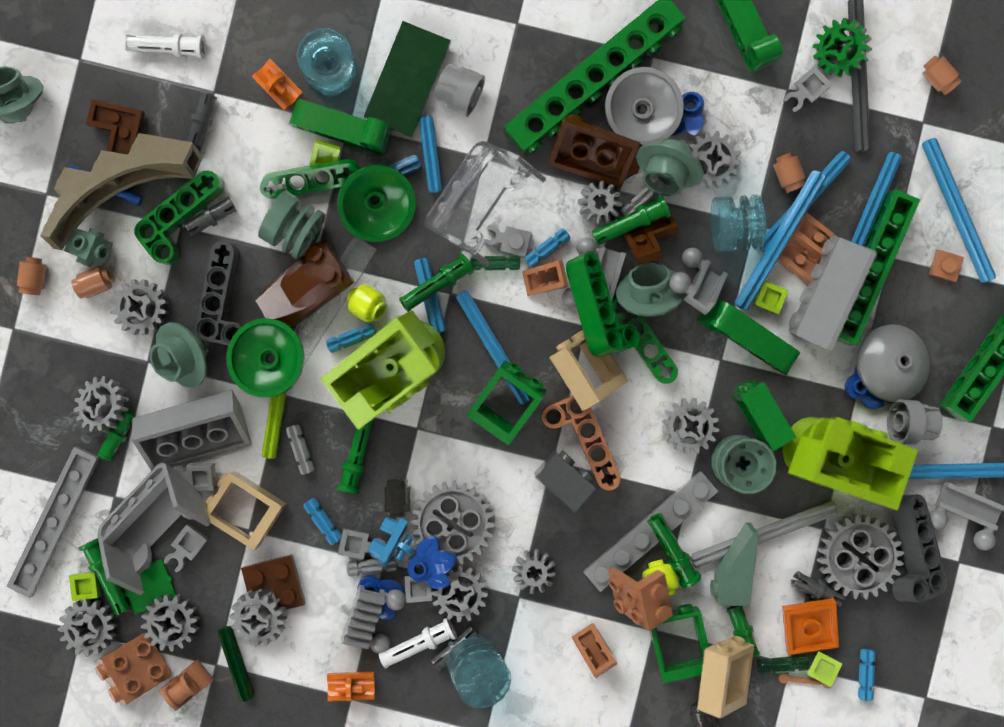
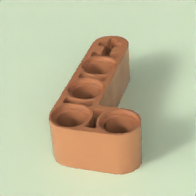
(586, 443)

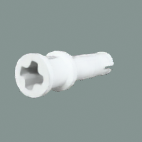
(177, 44)
(428, 635)

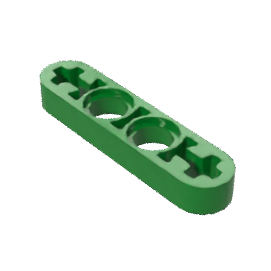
(308, 174)
(646, 338)

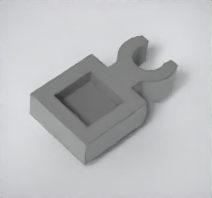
(809, 87)
(513, 241)
(199, 475)
(355, 543)
(188, 545)
(415, 590)

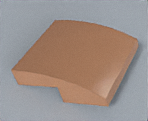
(805, 248)

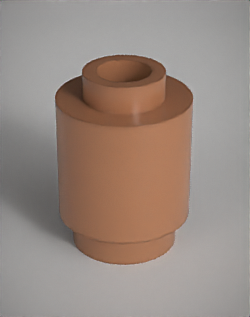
(941, 74)
(789, 172)
(31, 276)
(92, 282)

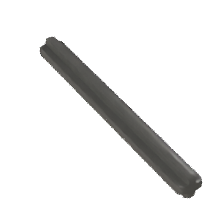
(859, 87)

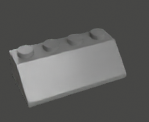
(831, 292)
(191, 430)

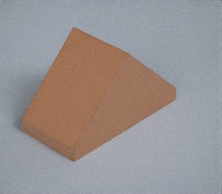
(545, 278)
(594, 650)

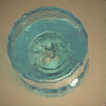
(326, 47)
(743, 223)
(478, 672)

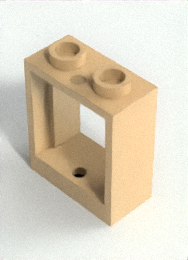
(575, 377)
(266, 523)
(725, 676)

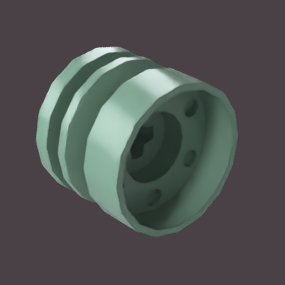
(288, 223)
(755, 471)

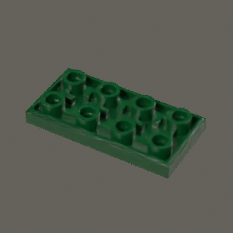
(407, 78)

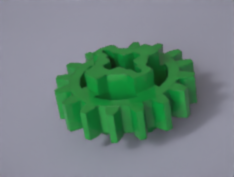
(832, 42)

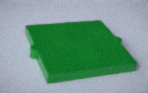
(155, 583)

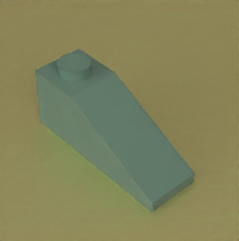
(735, 572)

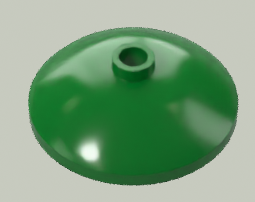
(378, 219)
(250, 352)

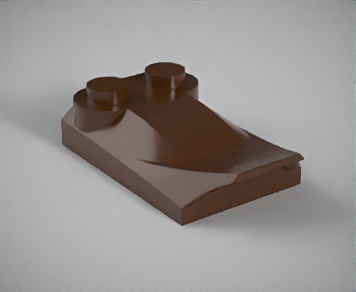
(594, 152)
(305, 285)

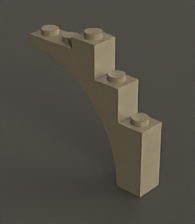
(112, 173)

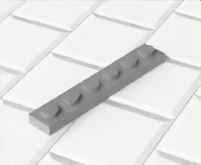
(53, 521)
(642, 537)

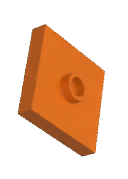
(810, 626)

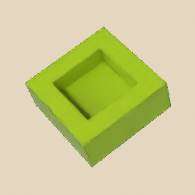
(324, 152)
(770, 298)
(84, 586)
(824, 669)

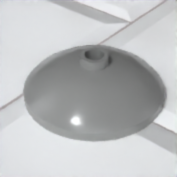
(649, 89)
(881, 366)

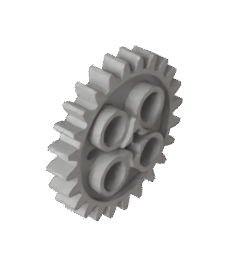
(466, 503)
(873, 539)

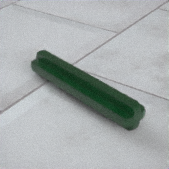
(235, 664)

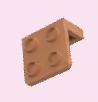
(642, 601)
(132, 669)

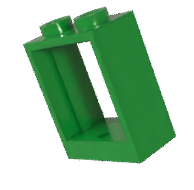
(763, 414)
(492, 421)
(687, 668)

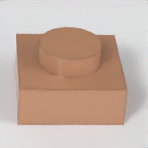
(946, 266)

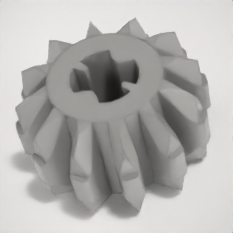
(590, 204)
(538, 563)

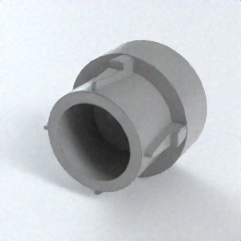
(459, 89)
(911, 422)

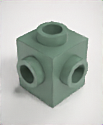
(93, 247)

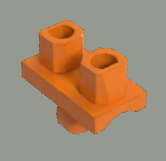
(277, 85)
(351, 686)

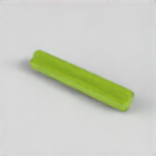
(273, 426)

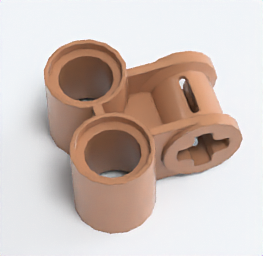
(186, 685)

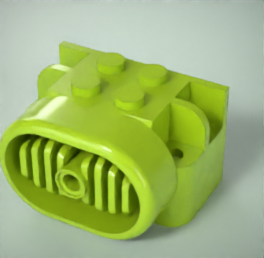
(386, 369)
(850, 459)

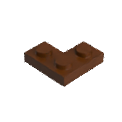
(120, 120)
(643, 240)
(279, 574)

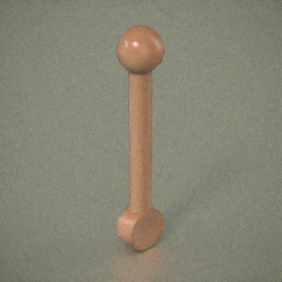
(784, 678)

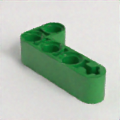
(750, 34)
(367, 134)
(176, 202)
(596, 308)
(750, 336)

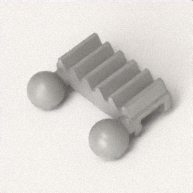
(611, 264)
(705, 286)
(970, 506)
(365, 615)

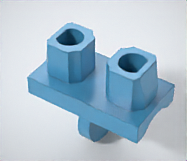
(396, 530)

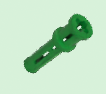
(642, 216)
(446, 277)
(355, 468)
(677, 558)
(113, 591)

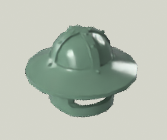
(17, 94)
(671, 163)
(648, 290)
(181, 355)

